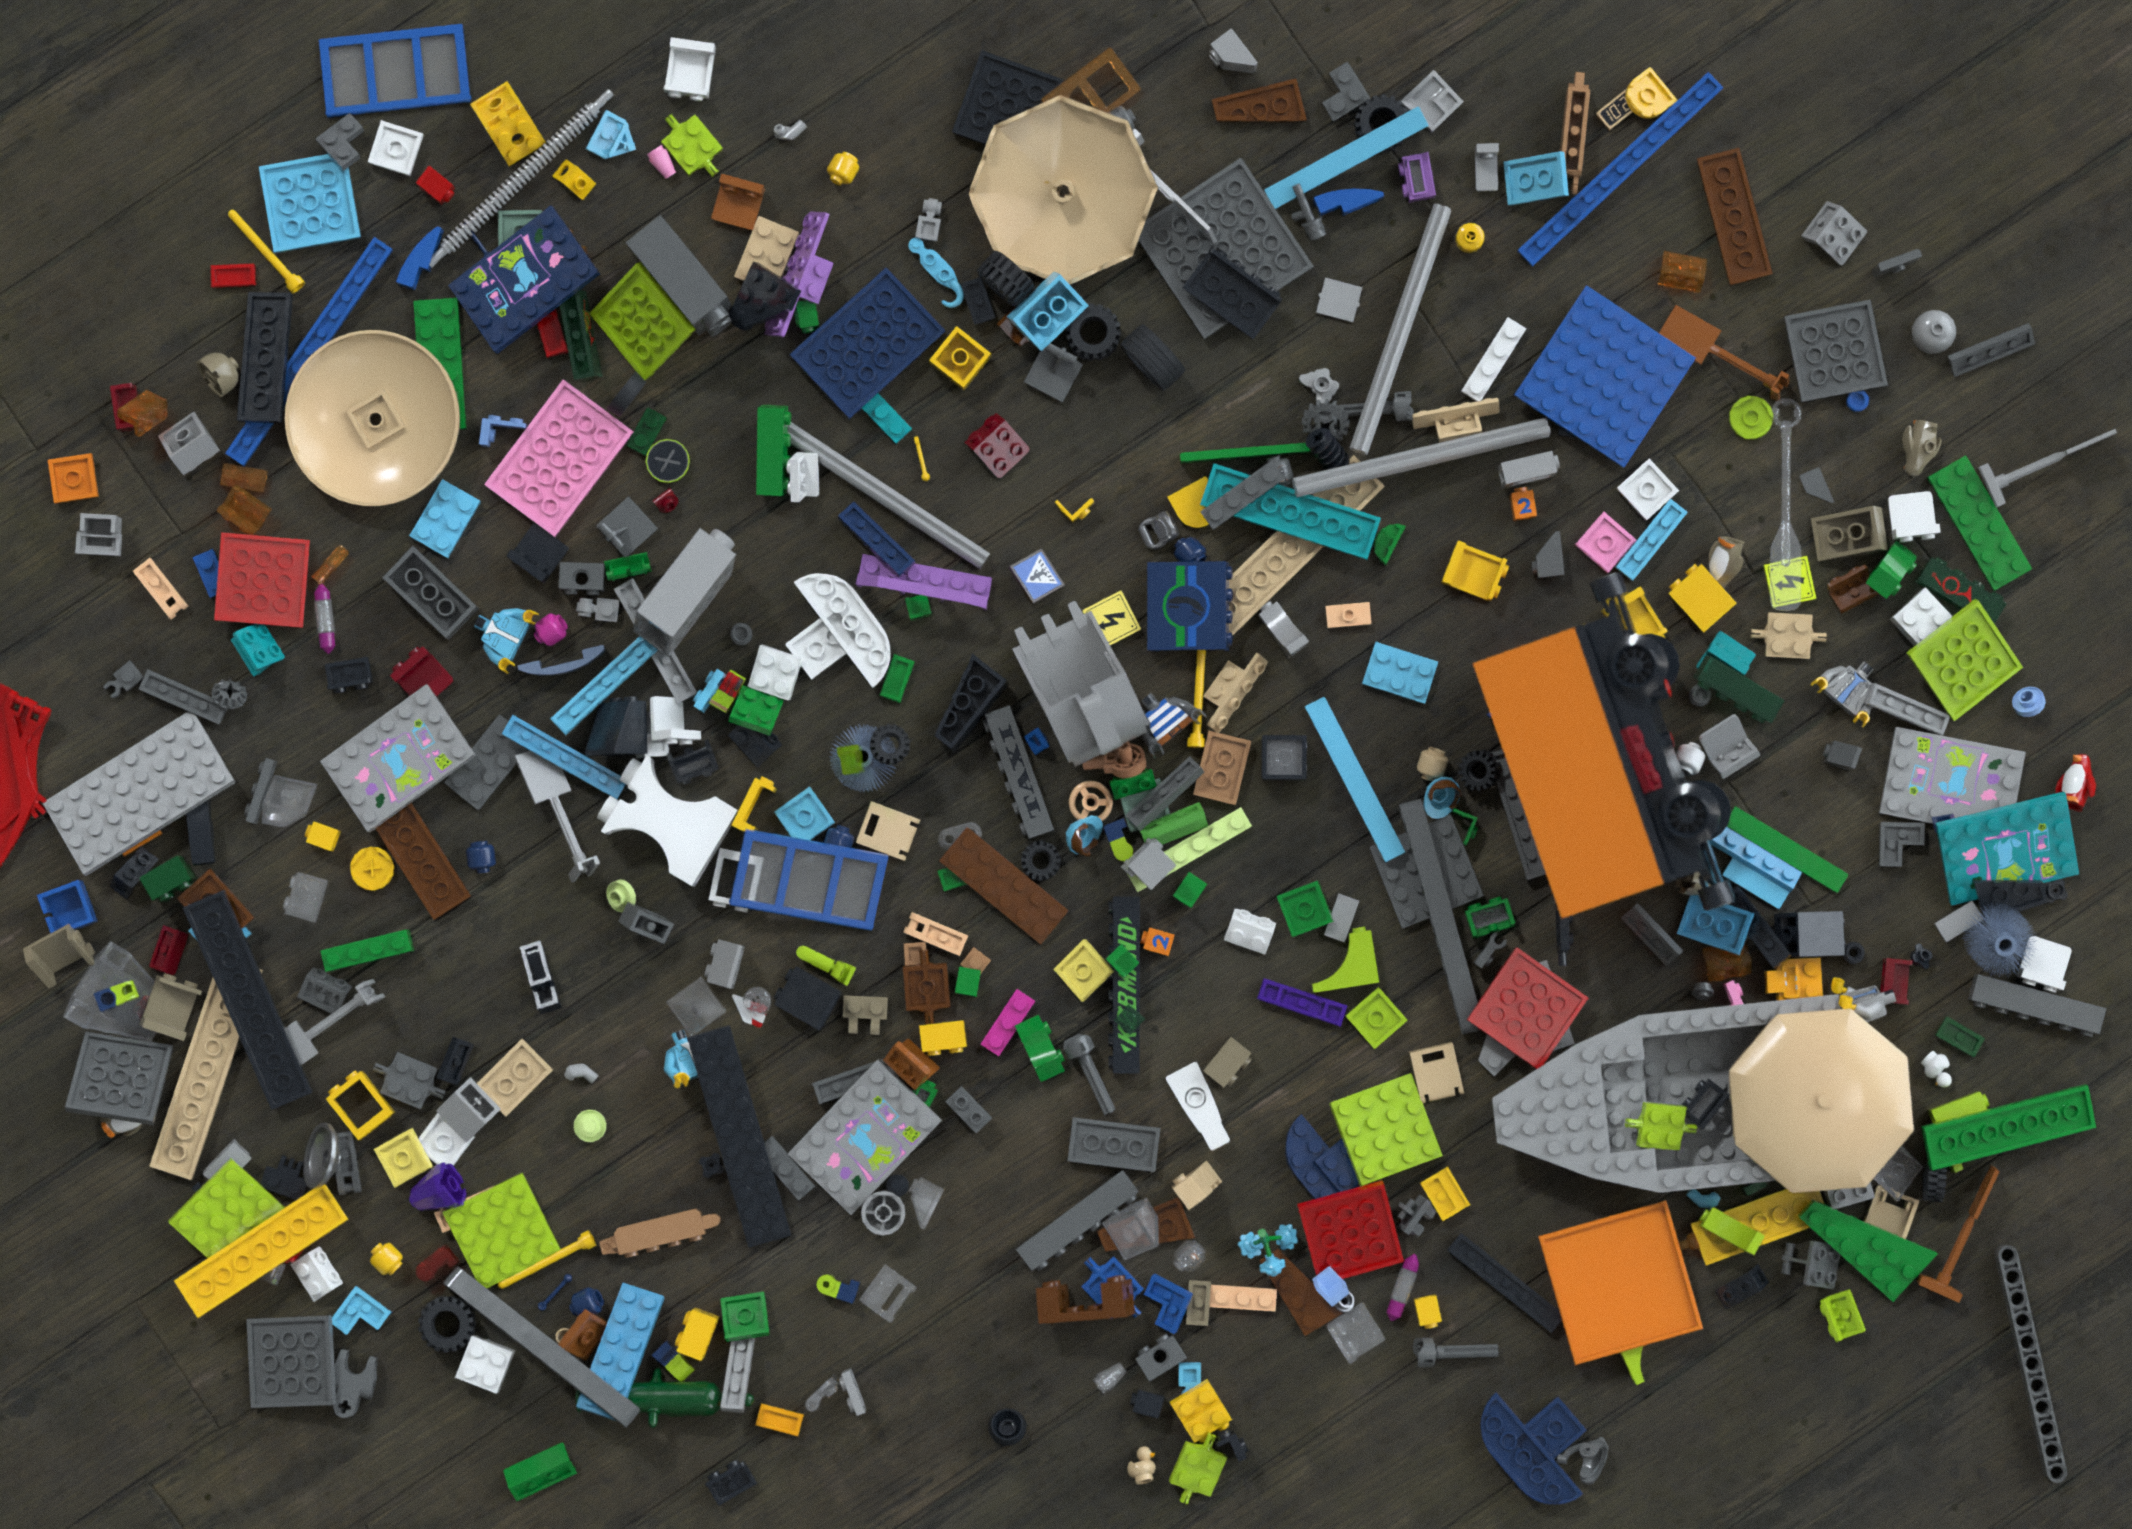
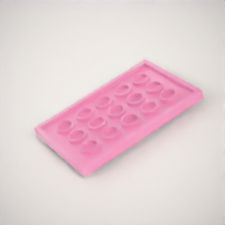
(559, 458)

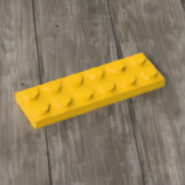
(1770, 1215)

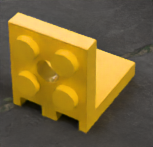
(503, 118)

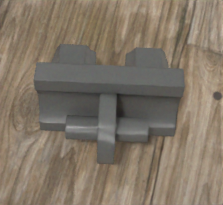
(1412, 1213)

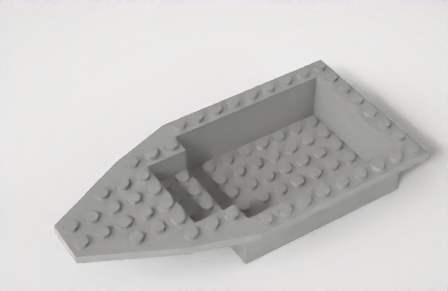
(1579, 1100)

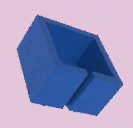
(68, 905)

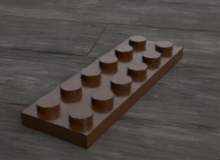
(1734, 216)
(423, 861)
(1003, 885)

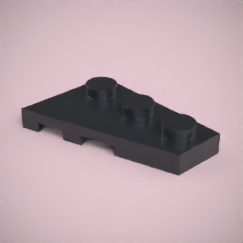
(2014, 893)

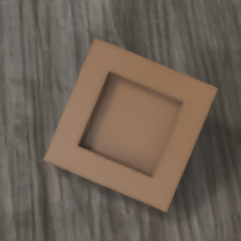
(911, 952)
(975, 960)

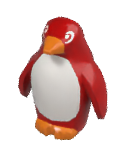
(2077, 782)

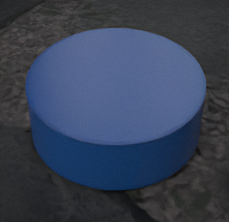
(1857, 401)

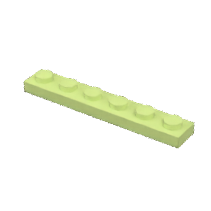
(1203, 842)

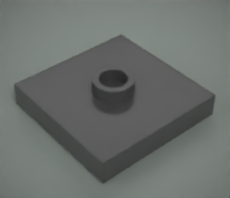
(1896, 263)

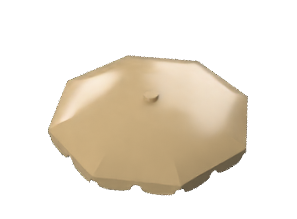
(1094, 195)
(1820, 1100)

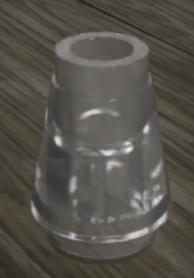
(1109, 1377)

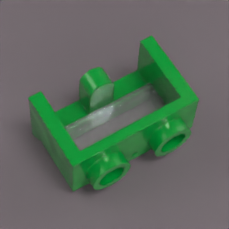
(1489, 918)

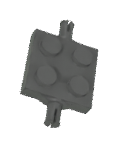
(409, 1080)

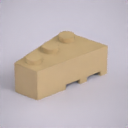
(1196, 1184)

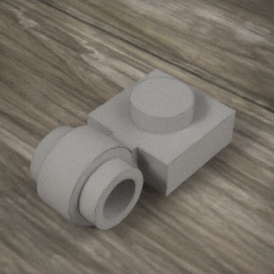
(928, 226)
(605, 609)

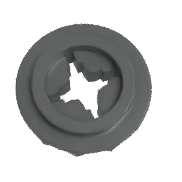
(221, 697)

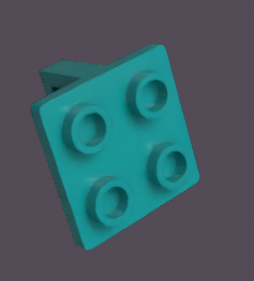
(257, 648)
(1729, 653)

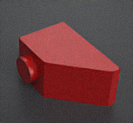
(436, 186)

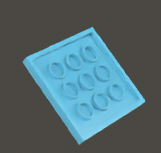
(309, 203)

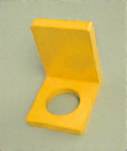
(574, 179)
(1081, 513)

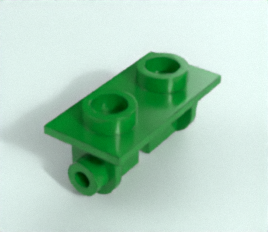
(627, 566)
(1128, 786)

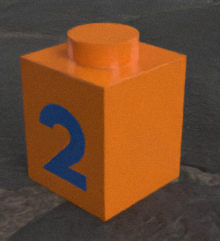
(1523, 504)
(1157, 941)

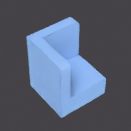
(1330, 1286)

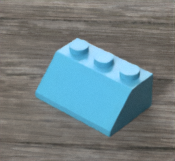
(1047, 311)

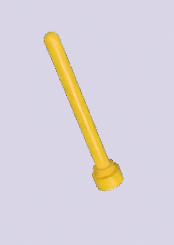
(293, 282)
(1196, 738)
(585, 1241)

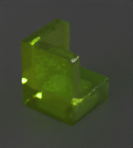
(851, 759)

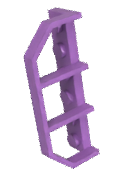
(927, 582)

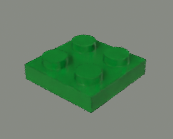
(756, 710)
(1305, 908)
(745, 1316)

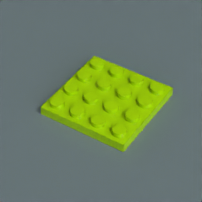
(642, 321)
(1964, 660)
(1385, 1129)
(224, 1209)
(502, 1231)

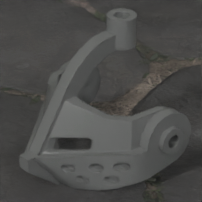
(1594, 1458)

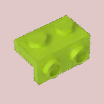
(1842, 1315)

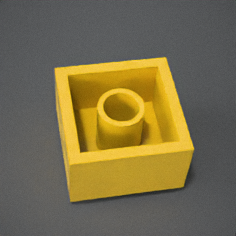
(960, 358)
(943, 1036)
(697, 1333)

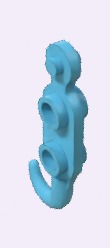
(938, 269)

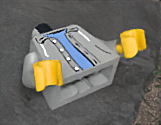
(1848, 689)
(1865, 1002)

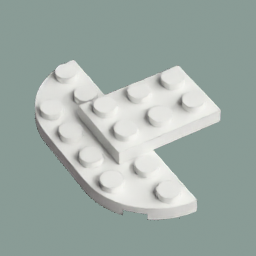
(843, 629)

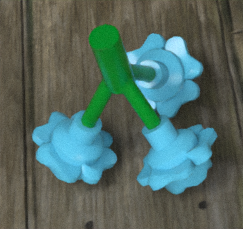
(1252, 1245)

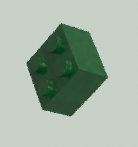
(168, 879)

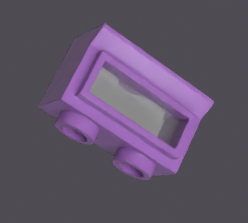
(1417, 177)

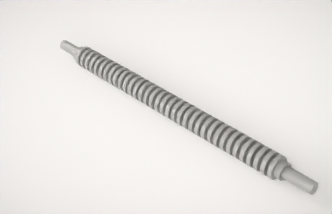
(591, 110)

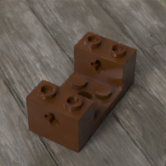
(1054, 1302)

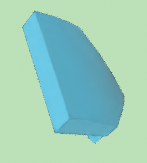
(611, 137)

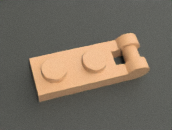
(160, 587)
(936, 934)

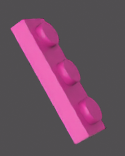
(1005, 1024)

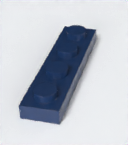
(876, 539)

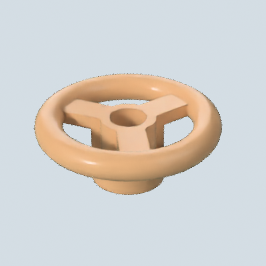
(1108, 802)

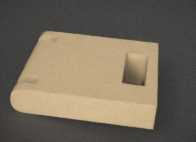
(891, 832)
(1437, 1076)
(1889, 1216)

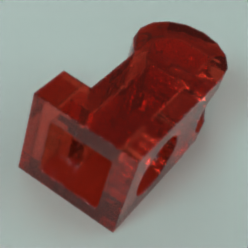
(428, 1268)

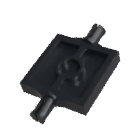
(1563, 937)

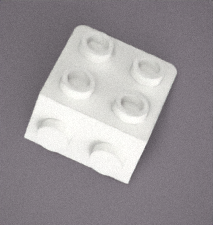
(1912, 516)
(668, 722)
(2046, 965)

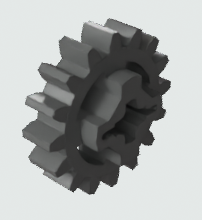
(1326, 416)

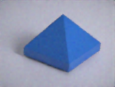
(1037, 741)

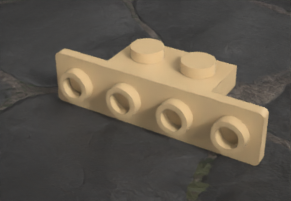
(1456, 420)
(1230, 689)

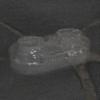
(955, 832)

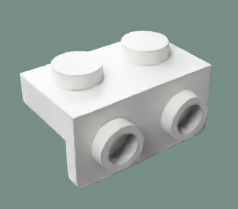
(803, 476)
(1250, 931)
(316, 1273)

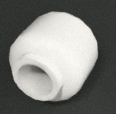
(1690, 758)

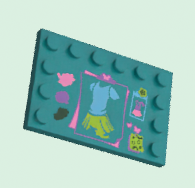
(2008, 843)

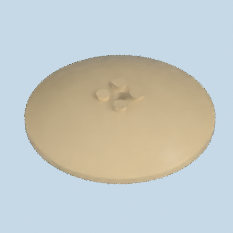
(332, 412)

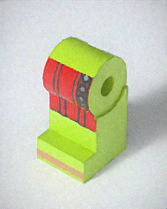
(727, 692)

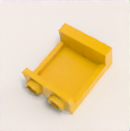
(1475, 572)
(1701, 597)
(1642, 614)
(750, 801)

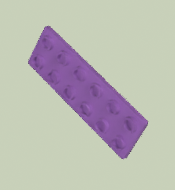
(805, 270)

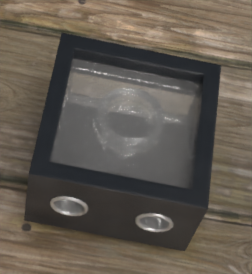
(1284, 757)

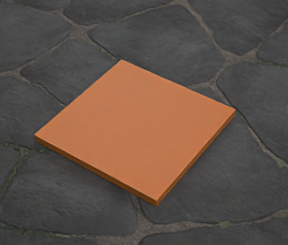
(1620, 1282)

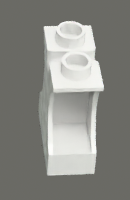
(684, 829)

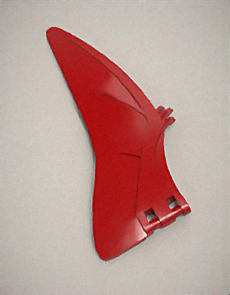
(18, 765)

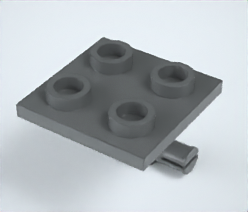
(1054, 372)
(626, 527)
(1820, 1264)

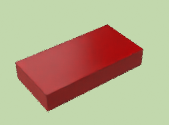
(233, 275)
(552, 335)

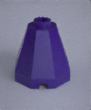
(438, 1189)

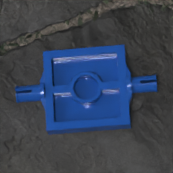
(1100, 1274)

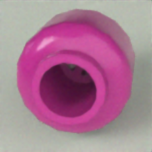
(550, 629)

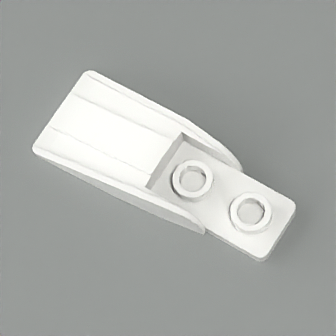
(1198, 1104)

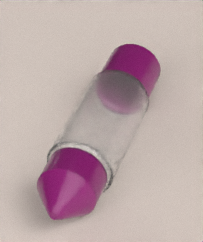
(324, 618)
(1403, 1287)

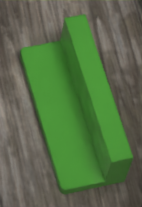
(1176, 824)

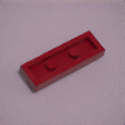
(1641, 759)

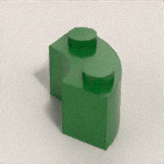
(1891, 570)
(1040, 1048)

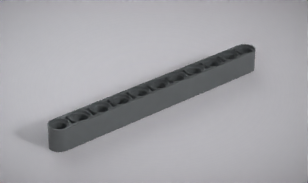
(1439, 912)
(541, 1347)
(2037, 1372)

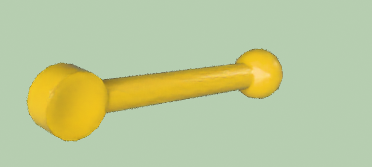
(925, 476)

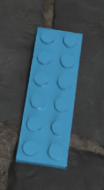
(624, 1342)

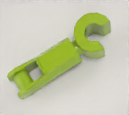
(840, 971)

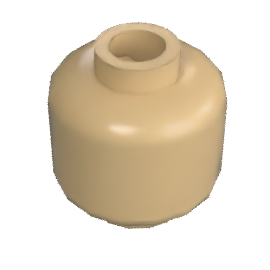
(1432, 763)

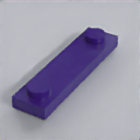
(1302, 1002)

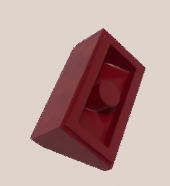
(168, 950)

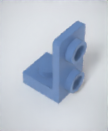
(488, 434)

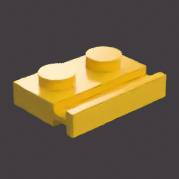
(1445, 1193)

